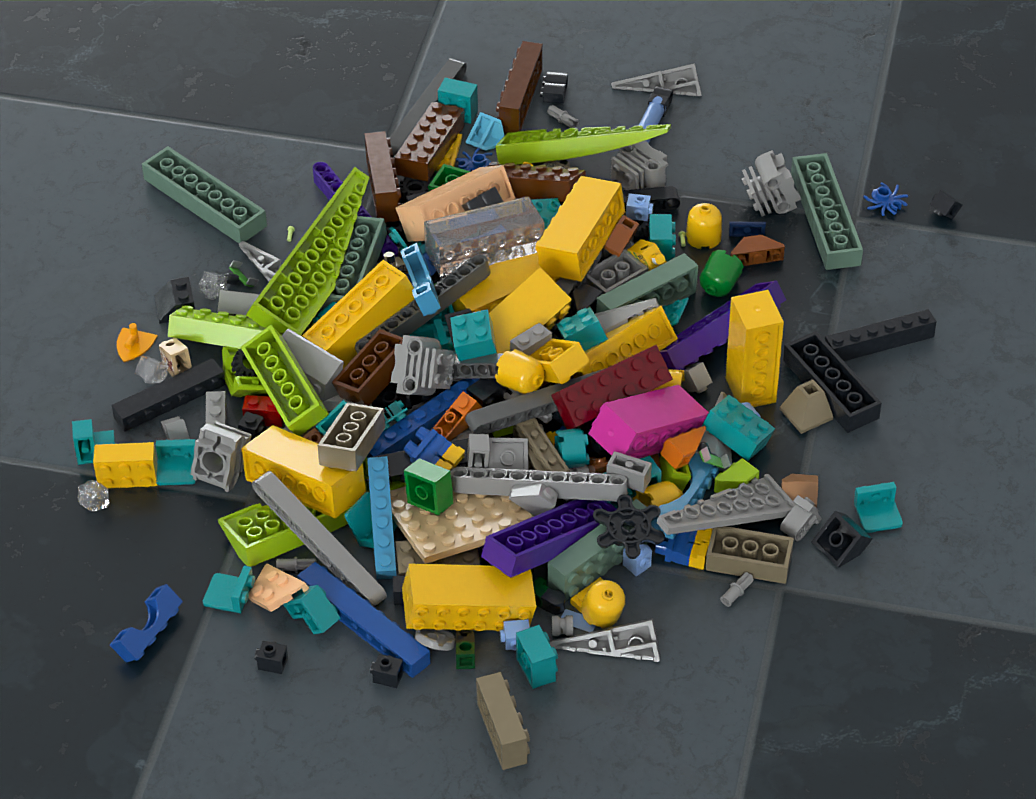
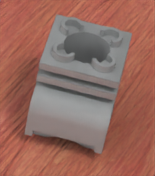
(639, 167)
(773, 184)
(422, 366)
(219, 455)

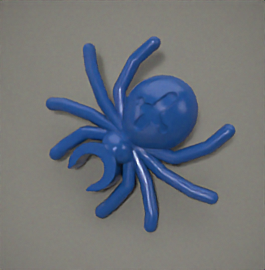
(477, 160)
(884, 197)

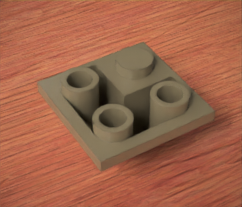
(807, 407)

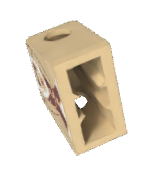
(174, 353)

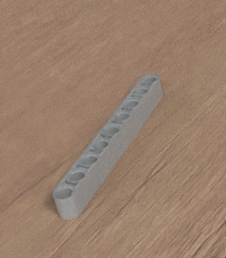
(567, 484)
(317, 538)

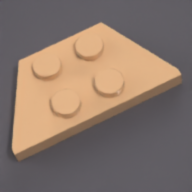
(274, 588)

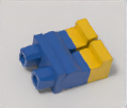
(434, 449)
(687, 548)

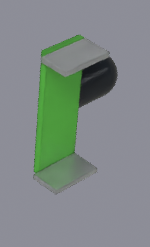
(233, 279)
(707, 457)

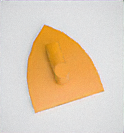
(133, 342)

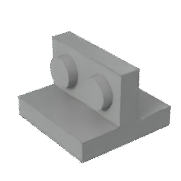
(508, 453)

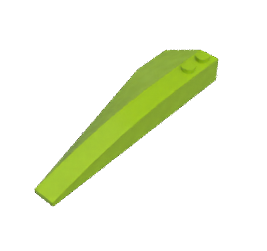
(555, 145)
(261, 535)

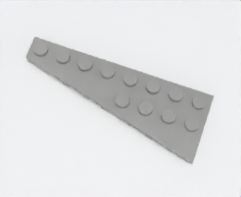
(748, 503)

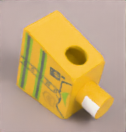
(649, 255)

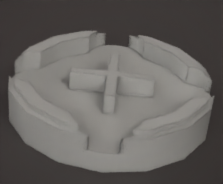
(436, 639)

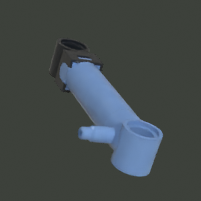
(657, 107)

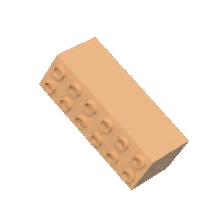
(449, 197)

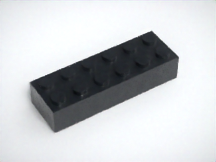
(847, 395)

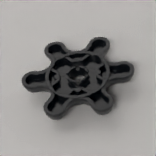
(628, 515)

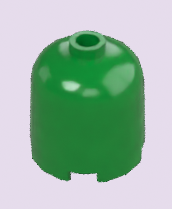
(720, 273)

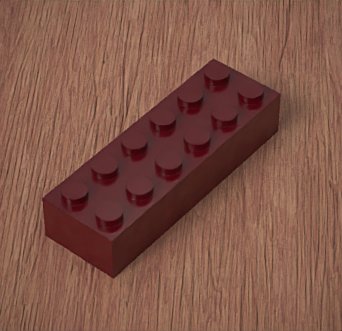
(624, 379)

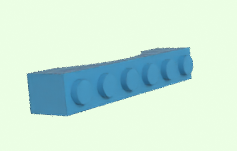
(424, 289)
(700, 480)
(381, 517)

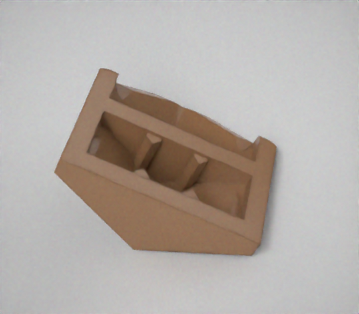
(801, 485)

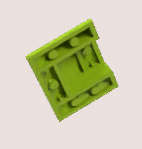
(240, 385)

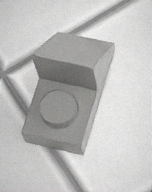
(175, 429)

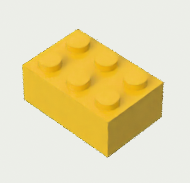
(561, 359)
(125, 465)

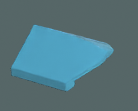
(486, 132)

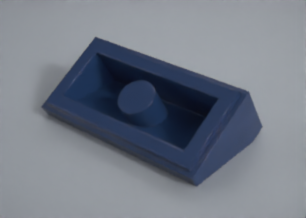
(746, 229)

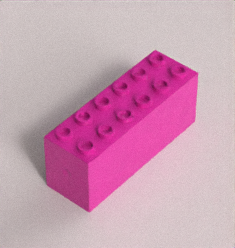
(645, 421)

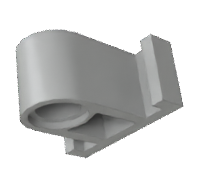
(800, 518)

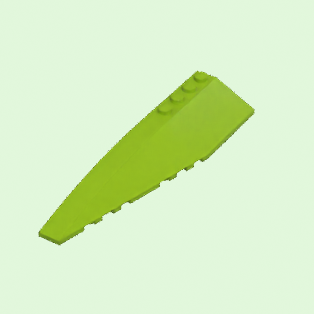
(313, 265)

